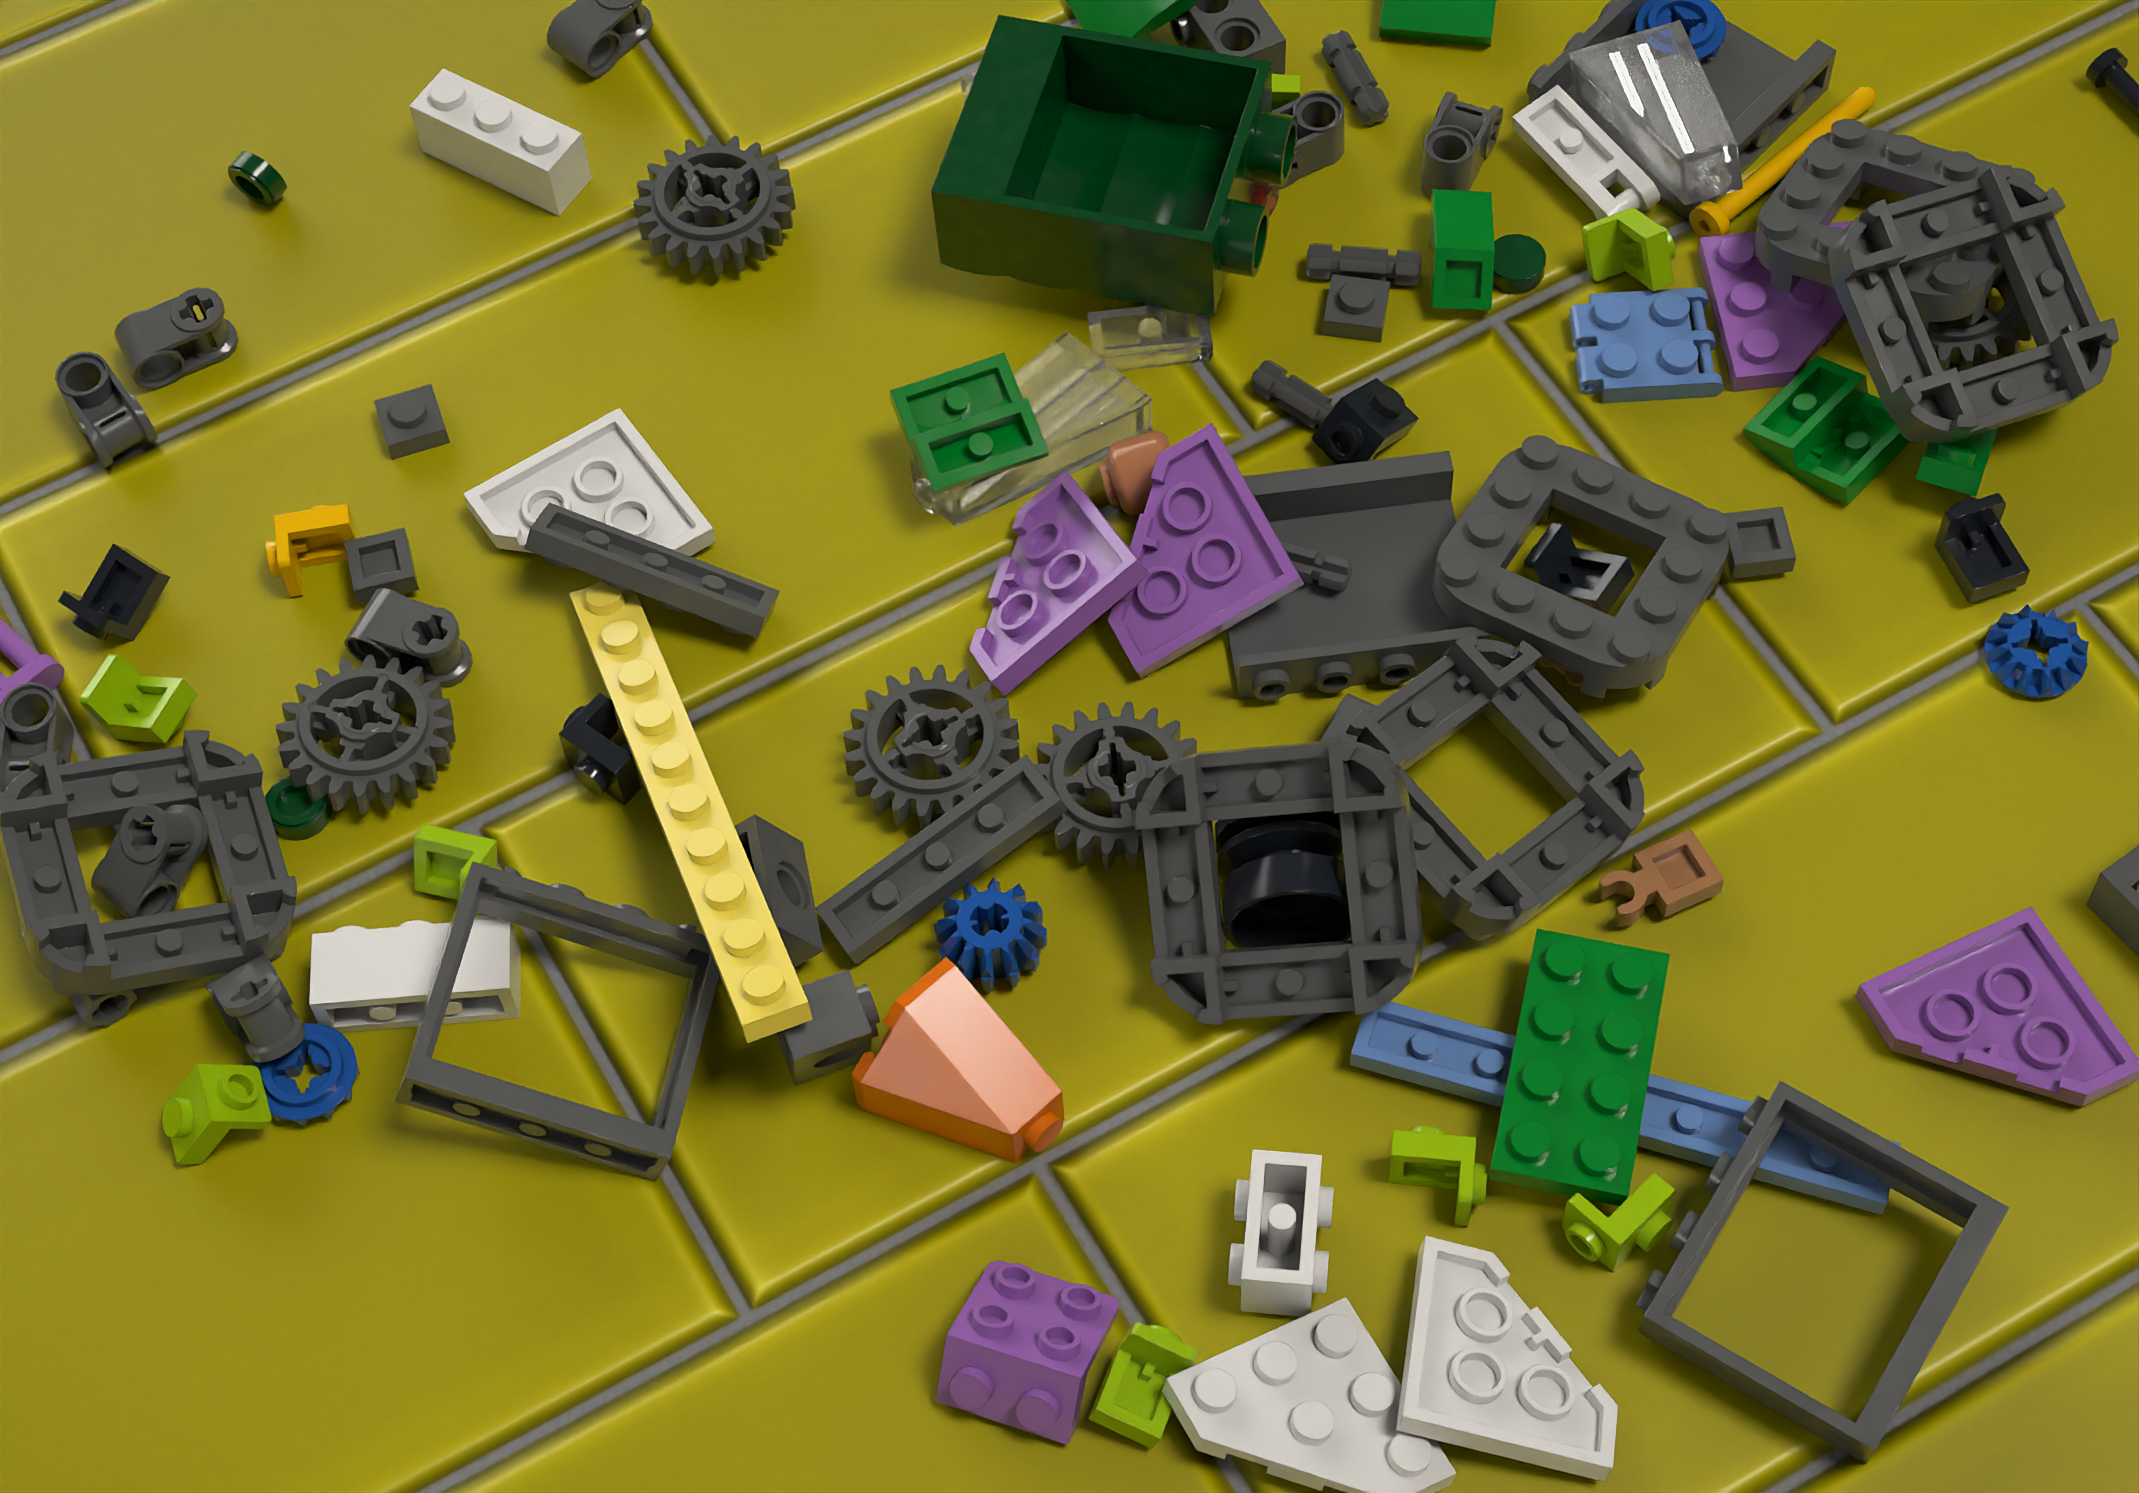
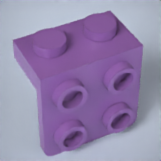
(1025, 1349)

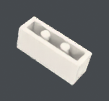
(501, 142)
(384, 975)

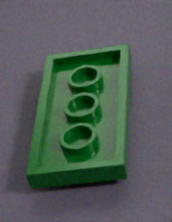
(1580, 1067)

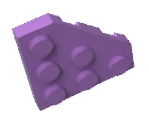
(1761, 329)
(1205, 555)
(1054, 584)
(2004, 1011)

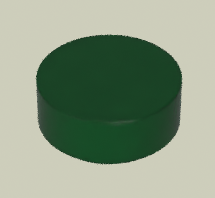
(256, 179)
(1518, 263)
(294, 813)

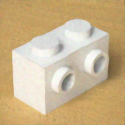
(1282, 1216)

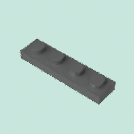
(652, 570)
(941, 859)

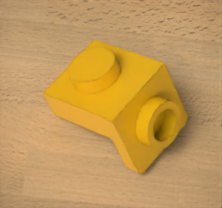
(309, 540)

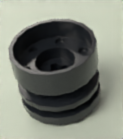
(1282, 879)

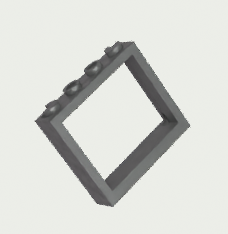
(541, 1116)
(1880, 1160)

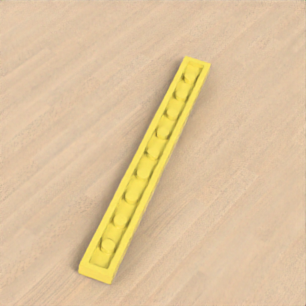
(692, 814)

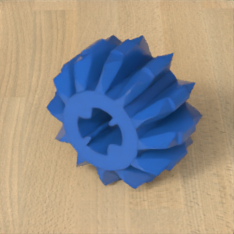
(992, 934)

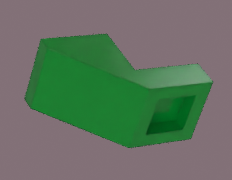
(1462, 249)
(1957, 463)

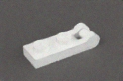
(1583, 154)

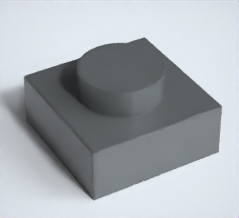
(1356, 308)
(411, 421)
(1759, 543)
(381, 562)

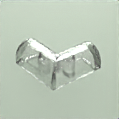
(1149, 337)

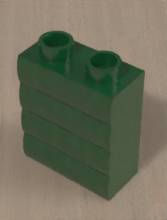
(1111, 166)

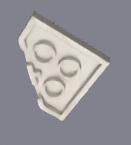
(601, 474)
(1496, 1372)
(1310, 1408)

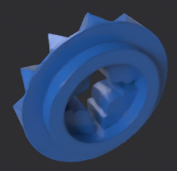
(1698, 17)
(2021, 668)
(331, 1057)

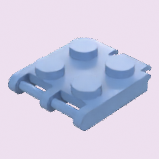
(1644, 346)

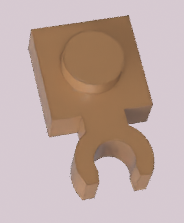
(1668, 874)

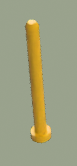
(1715, 218)

